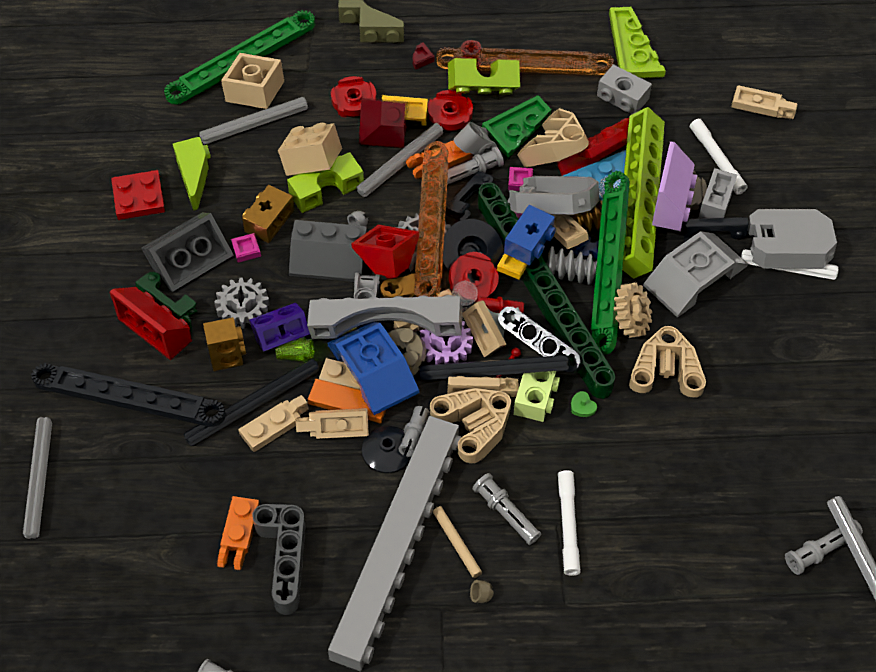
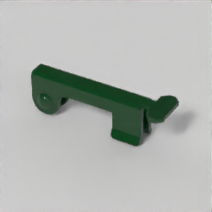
(181, 309)

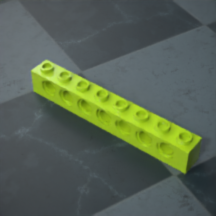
(643, 170)

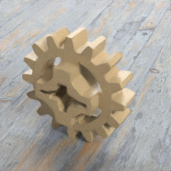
(633, 310)

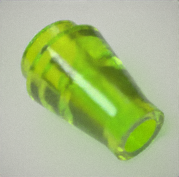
(297, 350)

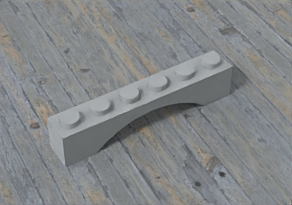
(336, 316)

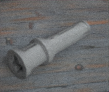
(478, 163)
(500, 497)
(815, 550)

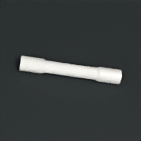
(705, 137)
(570, 551)

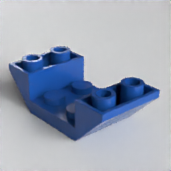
(375, 366)

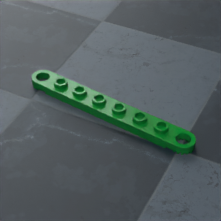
(258, 45)
(610, 260)

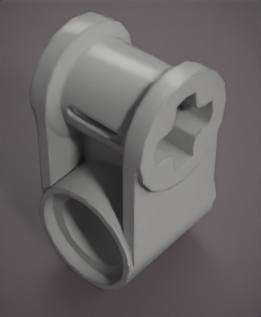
(474, 139)
(366, 286)

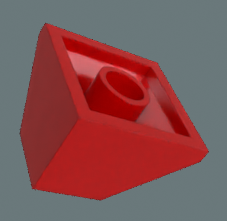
(387, 249)

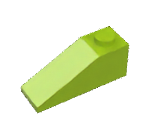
(193, 165)

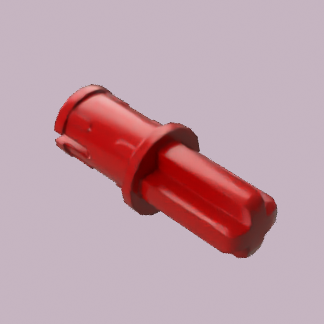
(498, 304)

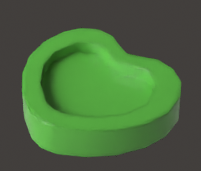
(582, 405)

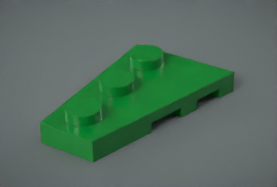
(517, 124)

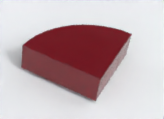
(422, 56)

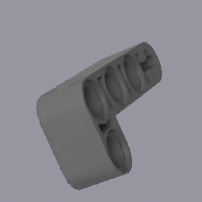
(284, 558)

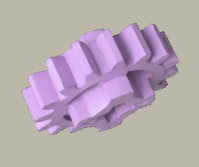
(456, 347)

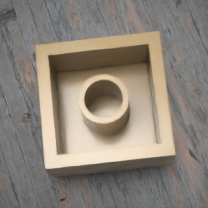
(253, 80)
(310, 149)

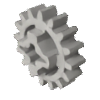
(230, 300)

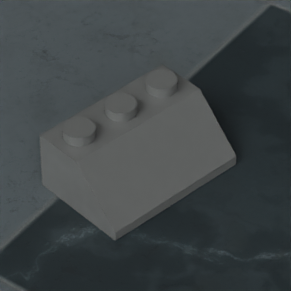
(325, 250)
(188, 251)

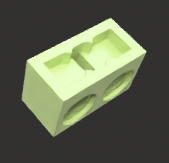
(531, 389)

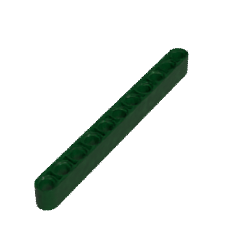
(500, 217)

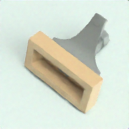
(486, 327)

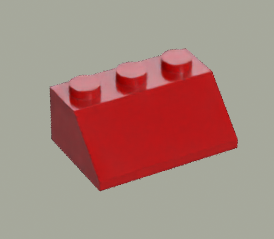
(151, 320)

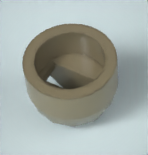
(481, 591)

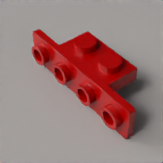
(599, 147)

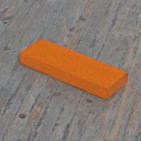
(339, 397)

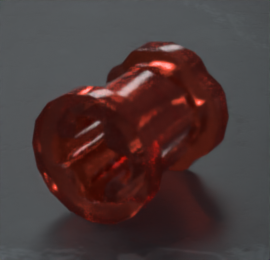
(471, 50)

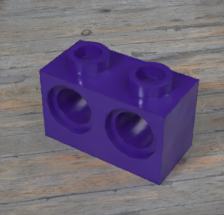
(279, 326)

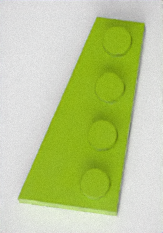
(632, 45)

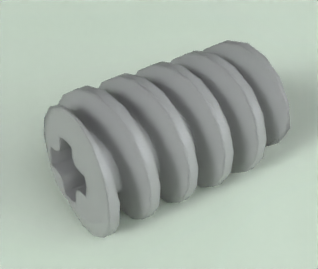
(572, 266)

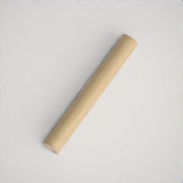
(457, 542)

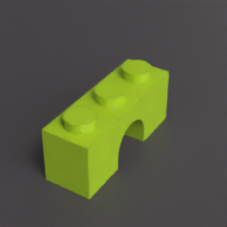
(465, 77)
(306, 187)

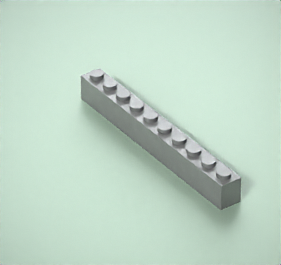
(394, 545)

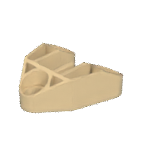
(561, 139)
(688, 363)
(479, 416)

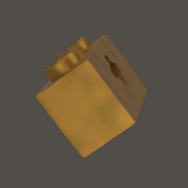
(268, 213)

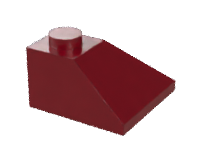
(383, 122)

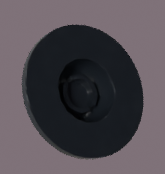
(471, 236)

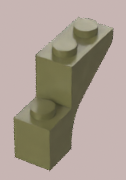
(374, 24)

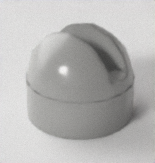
(357, 218)

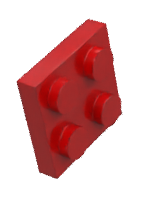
(138, 195)

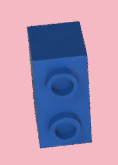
(529, 235)

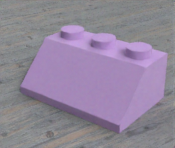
(674, 190)

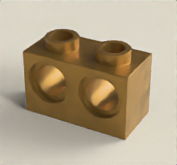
(224, 343)

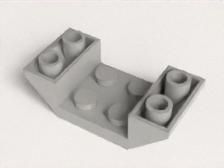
(691, 270)

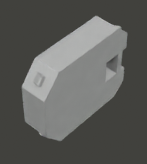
(556, 194)
(798, 242)

